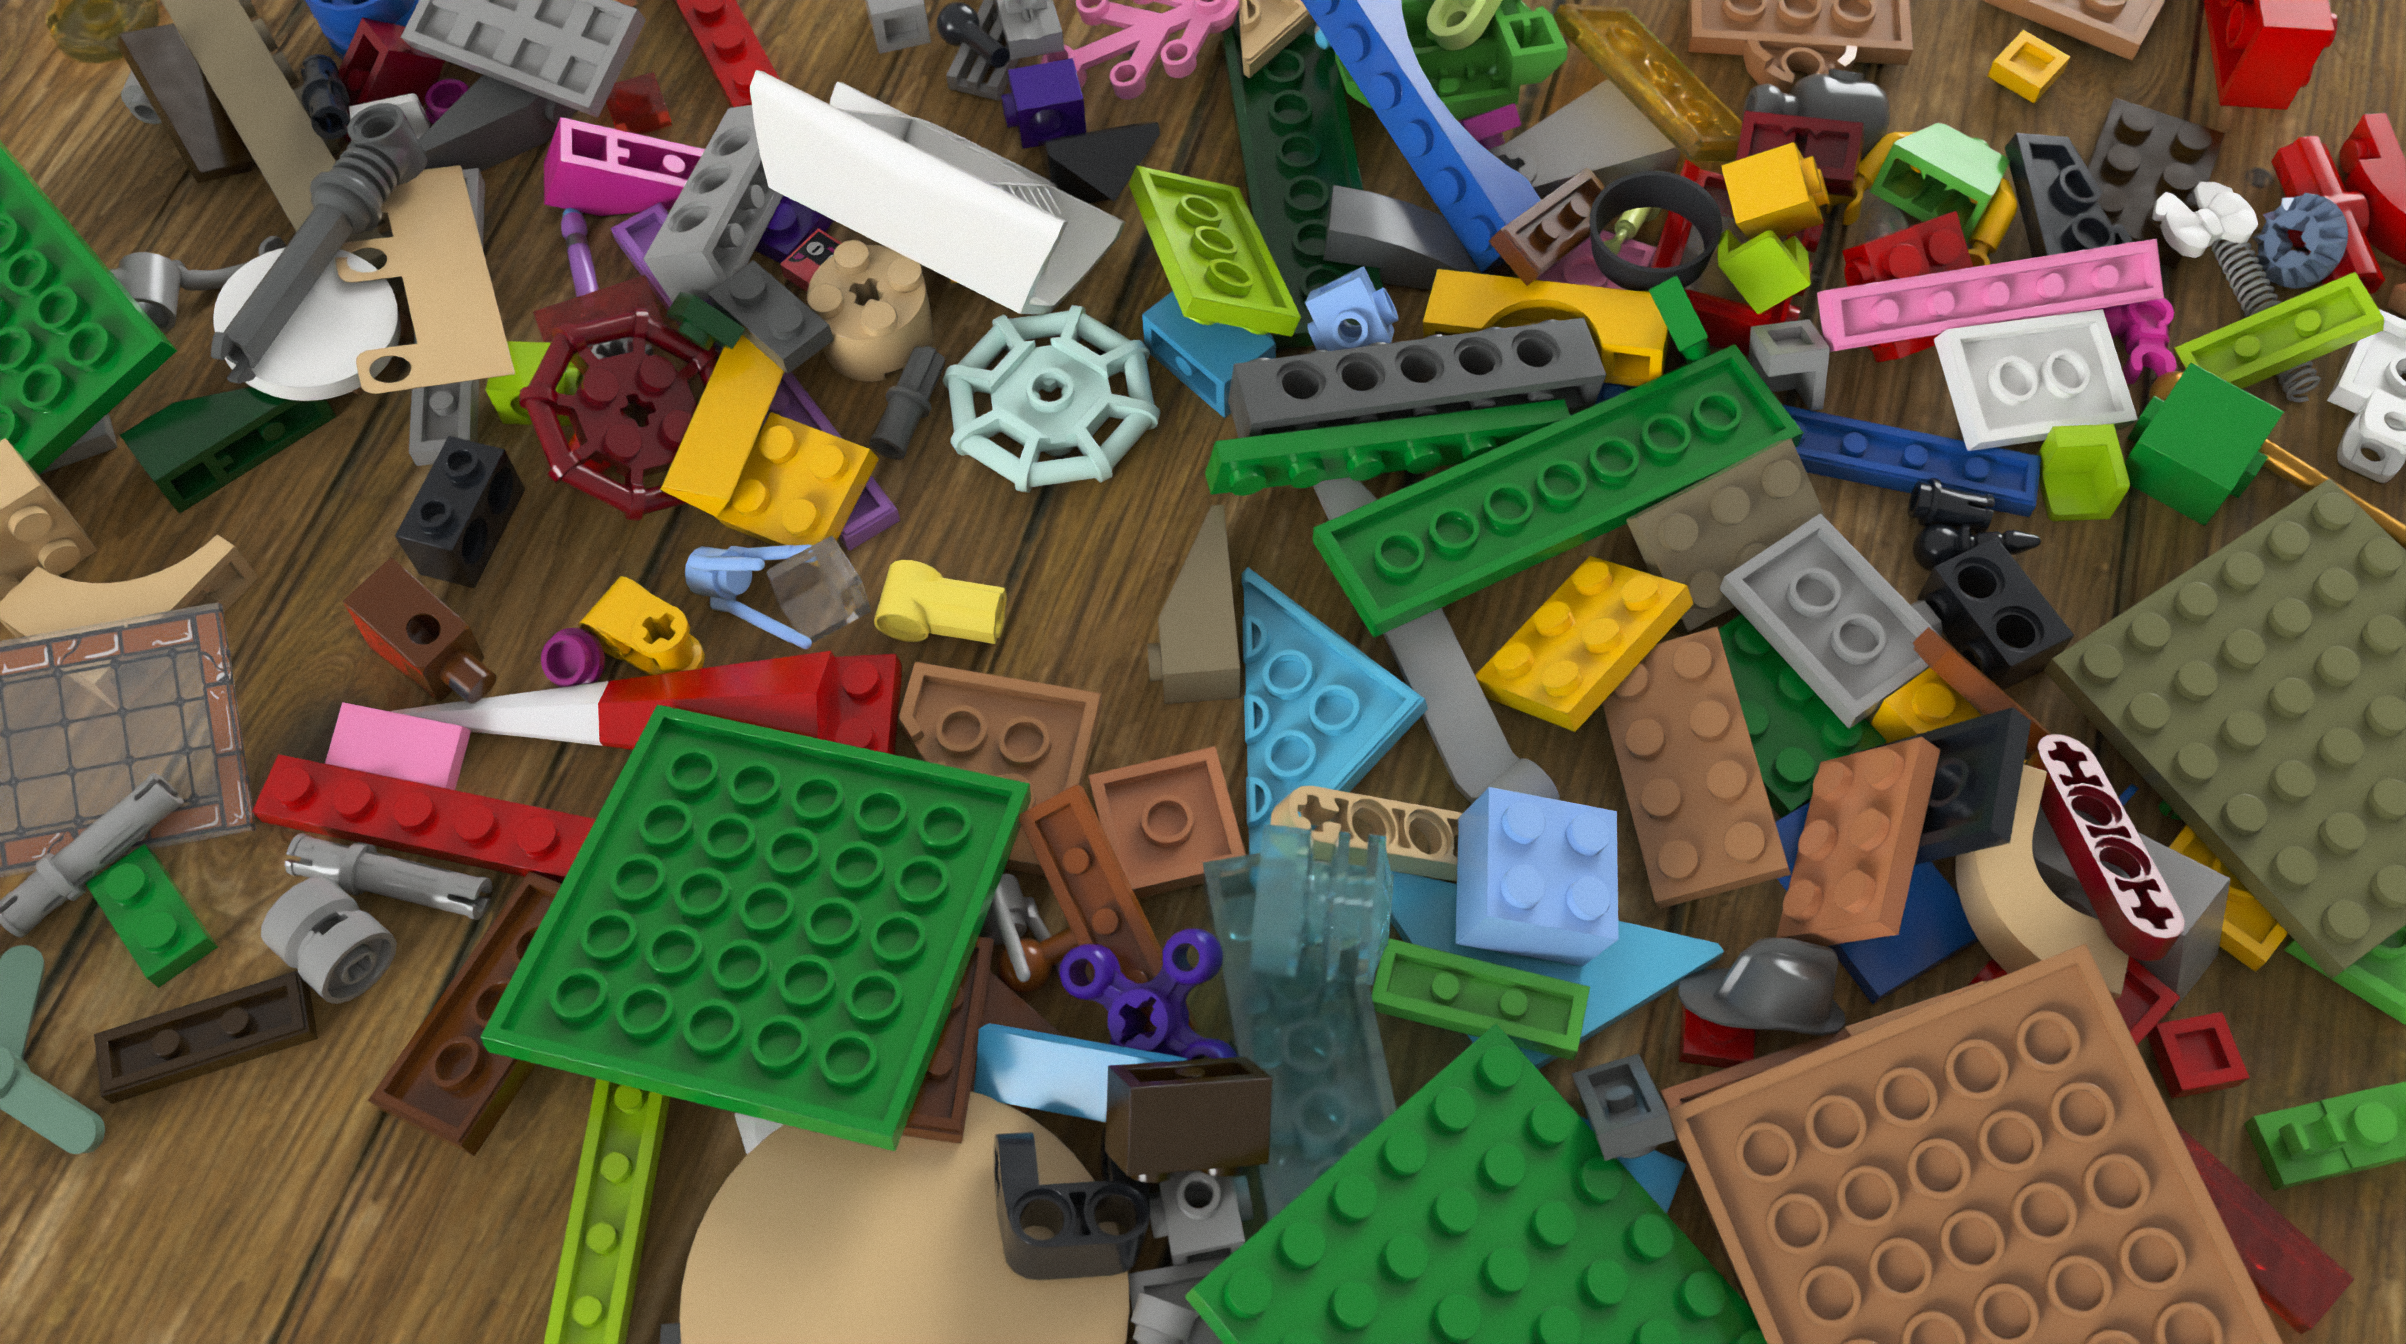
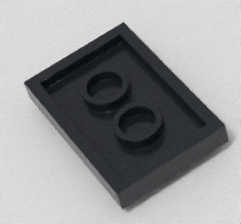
(1973, 784)

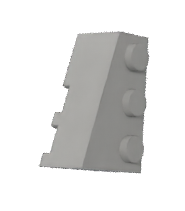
(2195, 887)

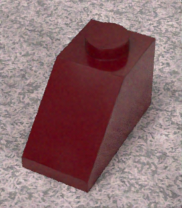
(385, 66)

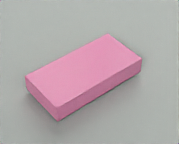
(398, 746)

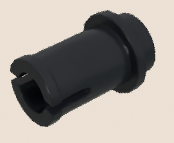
(1950, 506)

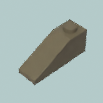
(1198, 624)

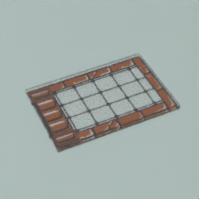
(104, 710)

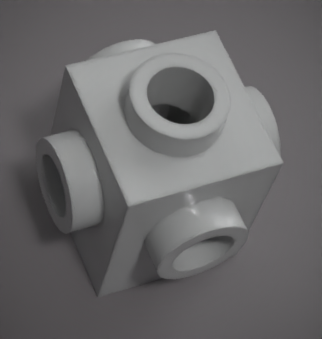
(1204, 1231)

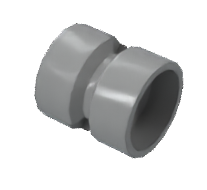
(328, 939)

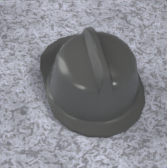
(1770, 988)

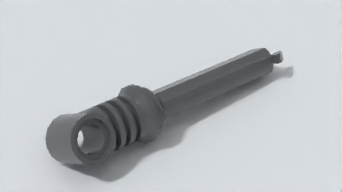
(344, 203)

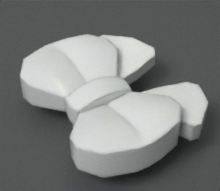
(2220, 216)

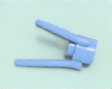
(729, 573)

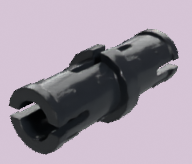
(325, 97)

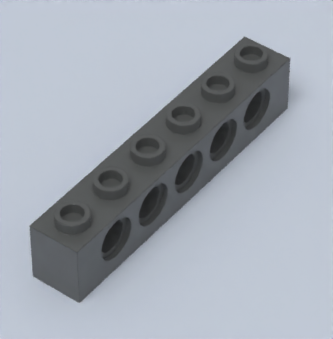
(1418, 378)

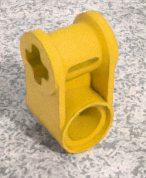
(643, 630)

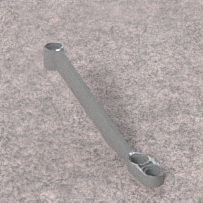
(1440, 673)

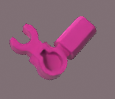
(2145, 335)

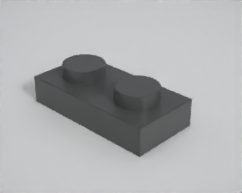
(771, 316)
(1623, 1108)

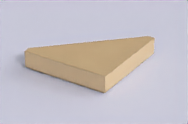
(1268, 29)

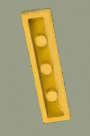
(723, 428)

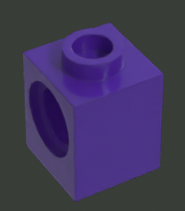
(1044, 102)

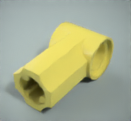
(923, 602)

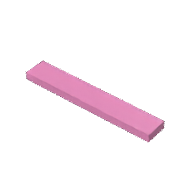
(1990, 294)

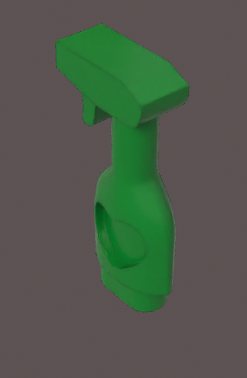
(1681, 320)

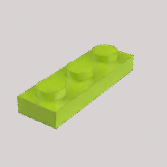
(2286, 333)

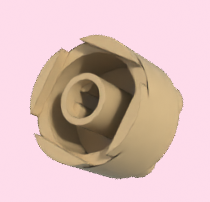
(873, 309)

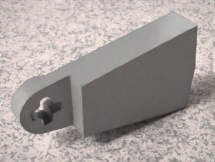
(1592, 132)

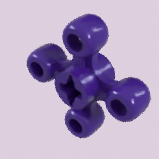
(1164, 993)

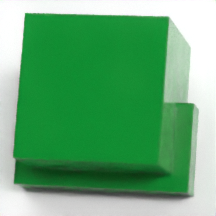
(2199, 444)

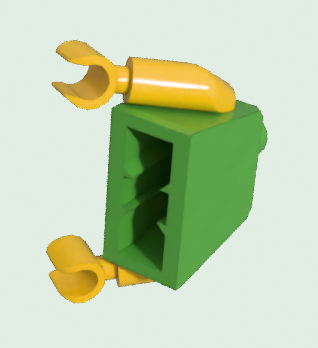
(1935, 175)

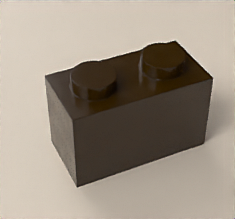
(1188, 1117)

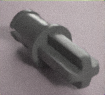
(908, 402)

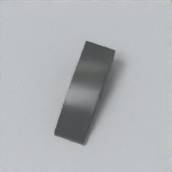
(1392, 236)

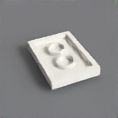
(2033, 375)

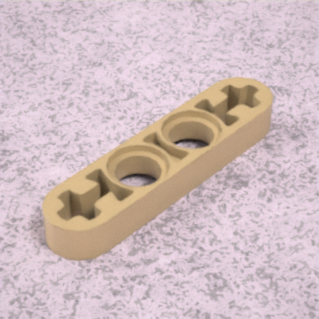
(1384, 818)

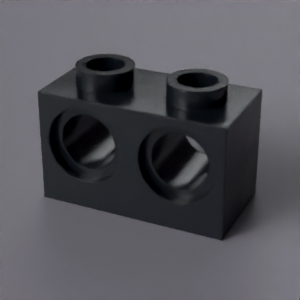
(460, 512)
(2004, 609)

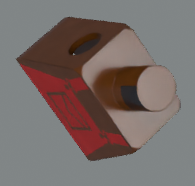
(419, 634)

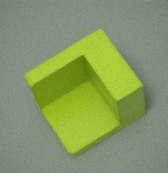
(1764, 267)
(2082, 472)

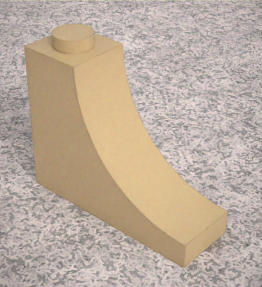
(53, 603)

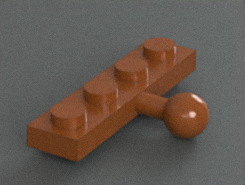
(1091, 895)

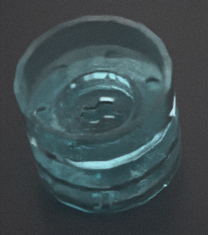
(1319, 904)

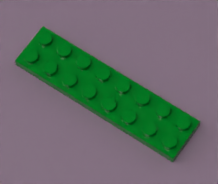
(1549, 490)

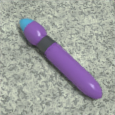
(578, 250)

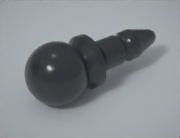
(1942, 542)

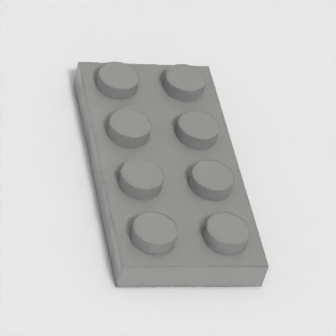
(542, 46)

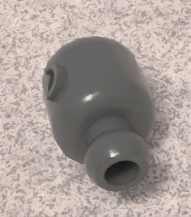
(1829, 96)

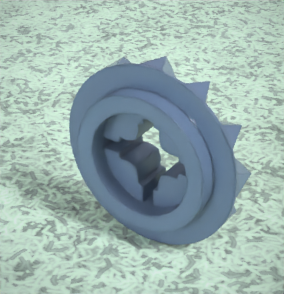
(2324, 236)

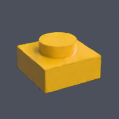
(2028, 66)

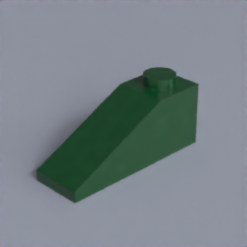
(217, 438)

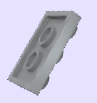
(1830, 618)

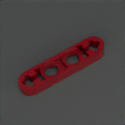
(2134, 911)

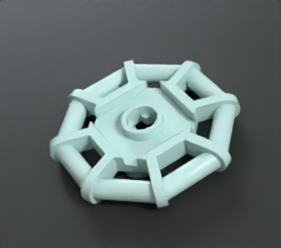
(1056, 424)

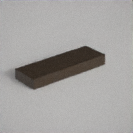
(185, 102)
(204, 1037)

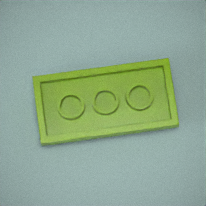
(1213, 253)

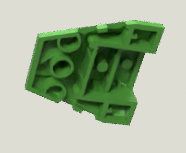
(1511, 52)

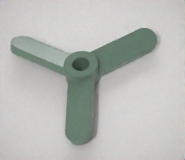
(21, 1091)

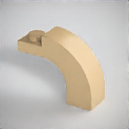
(2015, 909)

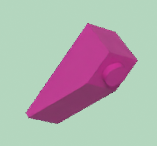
(613, 169)

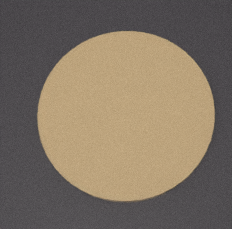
(885, 1247)

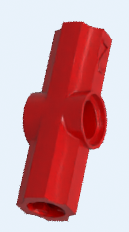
(2309, 168)

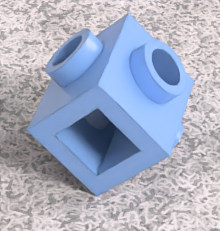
(1352, 298)

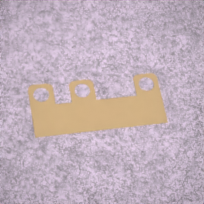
(444, 282)

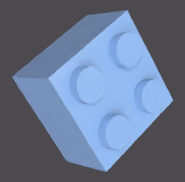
(1537, 877)

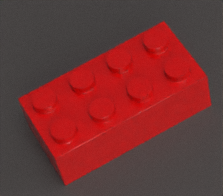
(2266, 48)

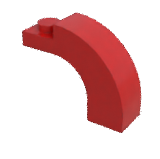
(2378, 172)

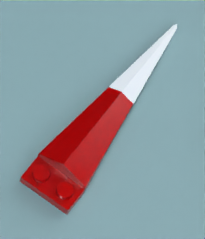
(805, 694)

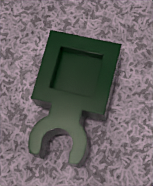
(703, 323)

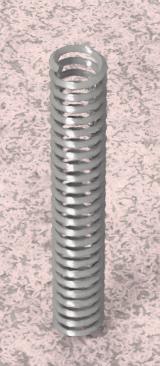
(2239, 291)

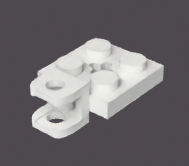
(2377, 394)

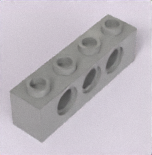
(716, 214)

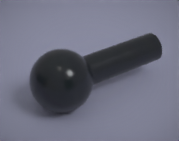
(960, 24)

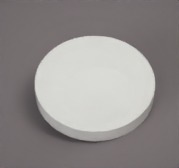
(325, 334)

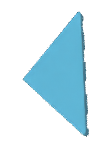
(1310, 705)
(1620, 978)

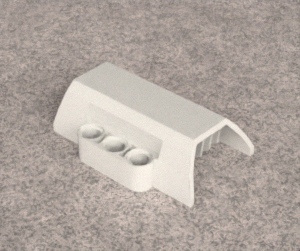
(929, 194)

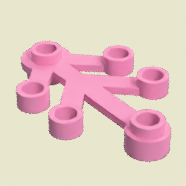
(1147, 34)

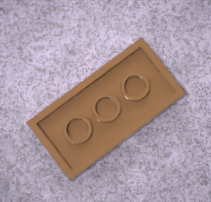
(1692, 773)

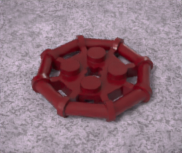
(602, 397)

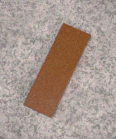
(1970, 681)

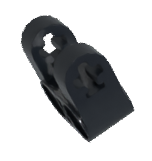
(1069, 1212)

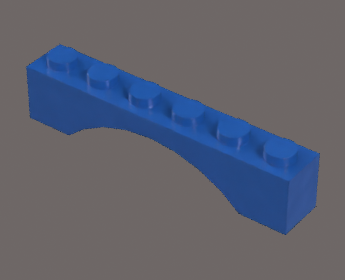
(1461, 175)

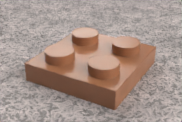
(1167, 819)

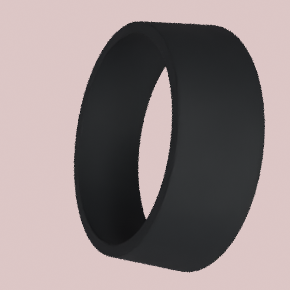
(1661, 191)

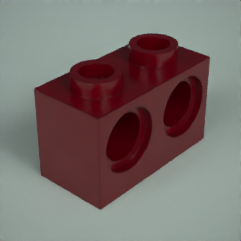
(1831, 142)

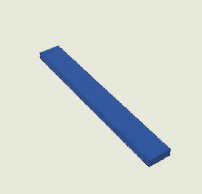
(1901, 457)

